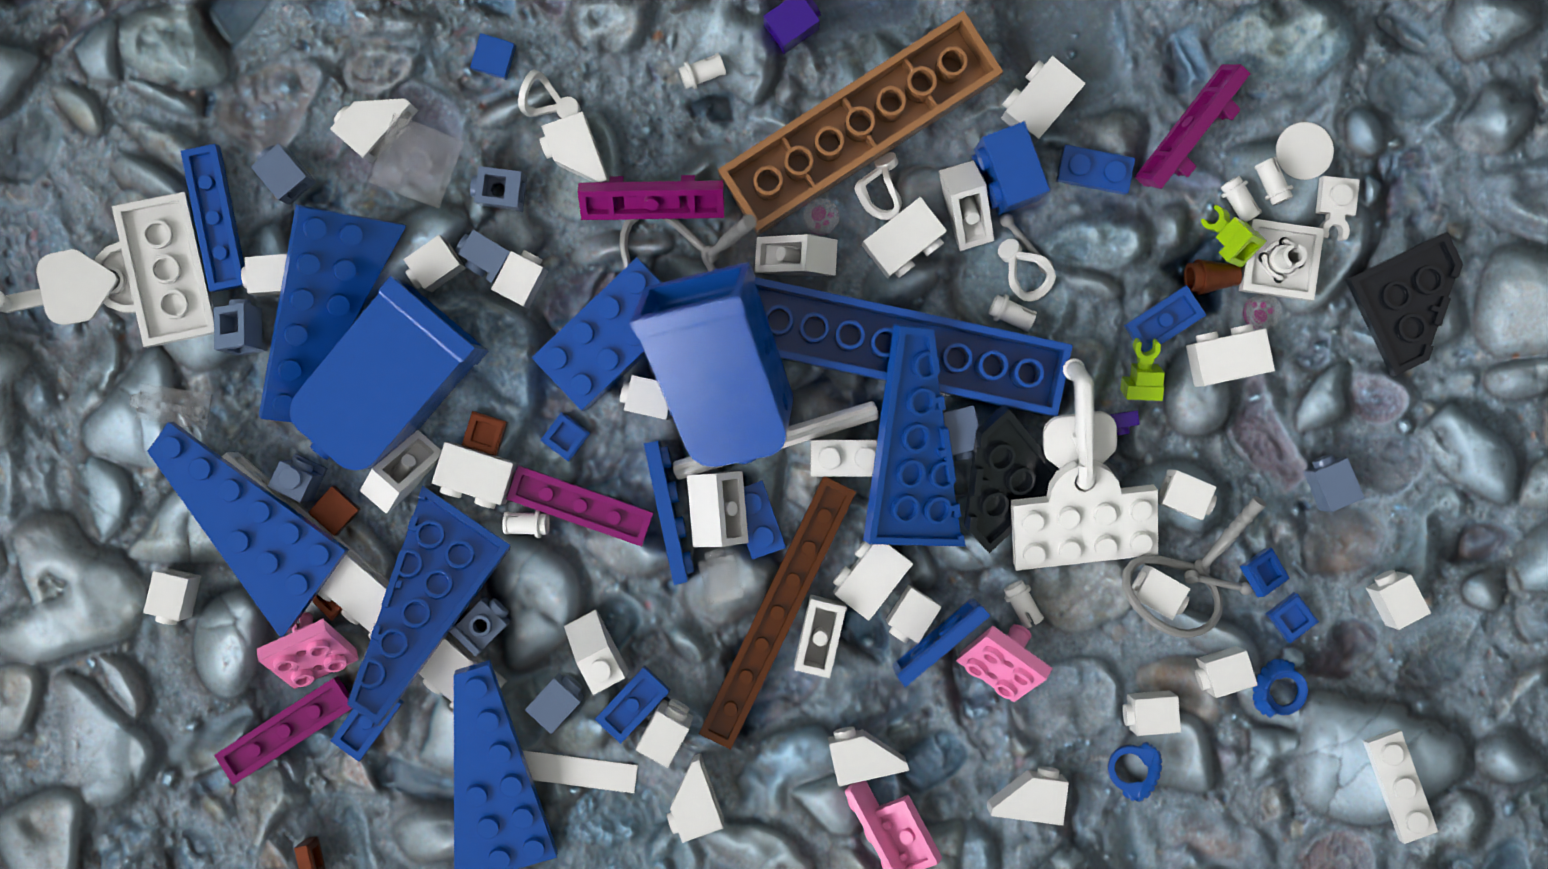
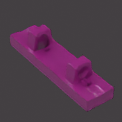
(1212, 102)
(651, 199)

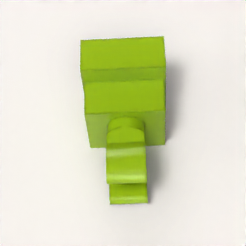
(1236, 236)
(1145, 377)

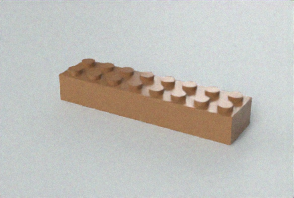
(861, 122)

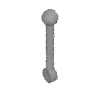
(1008, 221)
(1193, 577)

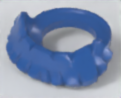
(1277, 670)
(1150, 757)

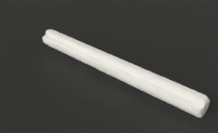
(799, 433)

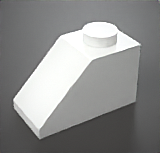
(367, 122)
(574, 147)
(967, 205)
(796, 255)
(400, 471)
(595, 652)
(862, 757)
(1033, 797)
(695, 804)

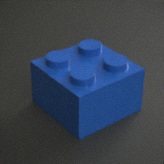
(1010, 169)

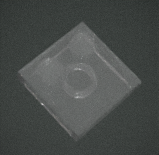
(416, 161)

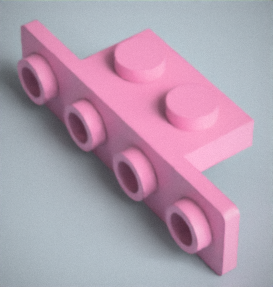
(893, 829)

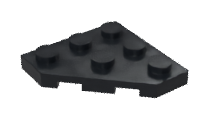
(1407, 300)
(1003, 469)

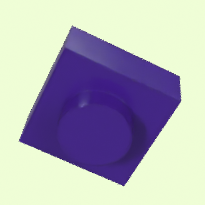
(1125, 420)

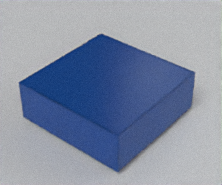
(493, 56)
(565, 436)
(1264, 572)
(1292, 617)

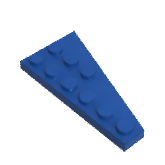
(324, 285)
(913, 462)
(262, 539)
(430, 587)
(495, 798)

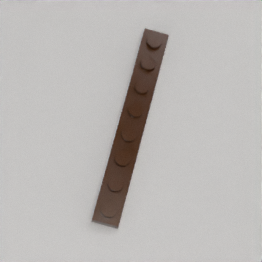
(777, 612)

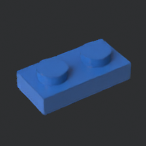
(1095, 169)
(1165, 318)
(762, 526)
(632, 704)
(359, 734)

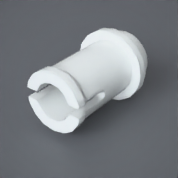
(702, 71)
(1274, 181)
(1240, 199)
(1012, 313)
(526, 523)
(1022, 602)

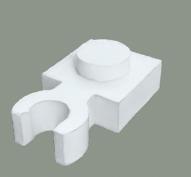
(1337, 200)

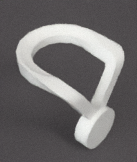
(564, 107)
(883, 166)
(1010, 251)

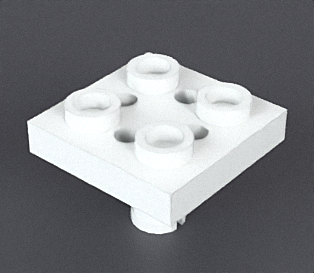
(1301, 247)

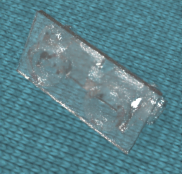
(172, 405)

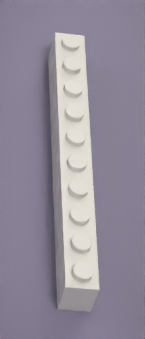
(360, 592)

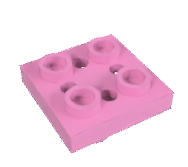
(307, 652)
(1005, 662)

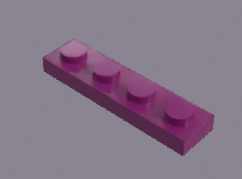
(580, 505)
(284, 730)

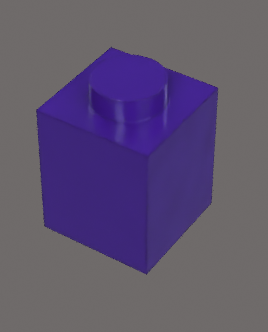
(792, 22)

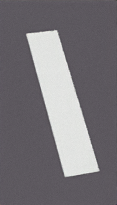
(581, 771)

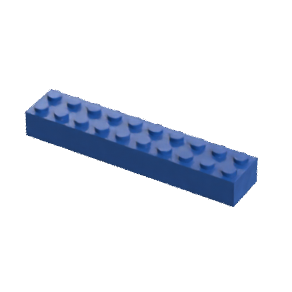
(972, 358)

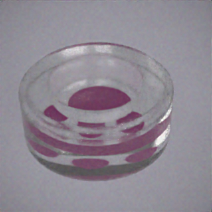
(821, 216)
(1262, 311)

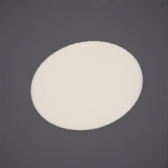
(1304, 150)

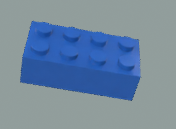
(598, 341)

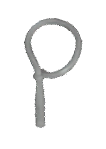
(709, 253)
(1201, 565)

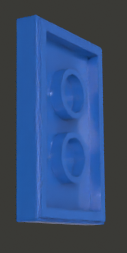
(939, 641)

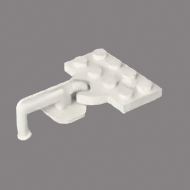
(156, 278)
(1095, 515)

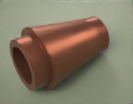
(1209, 276)

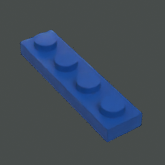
(214, 217)
(672, 526)

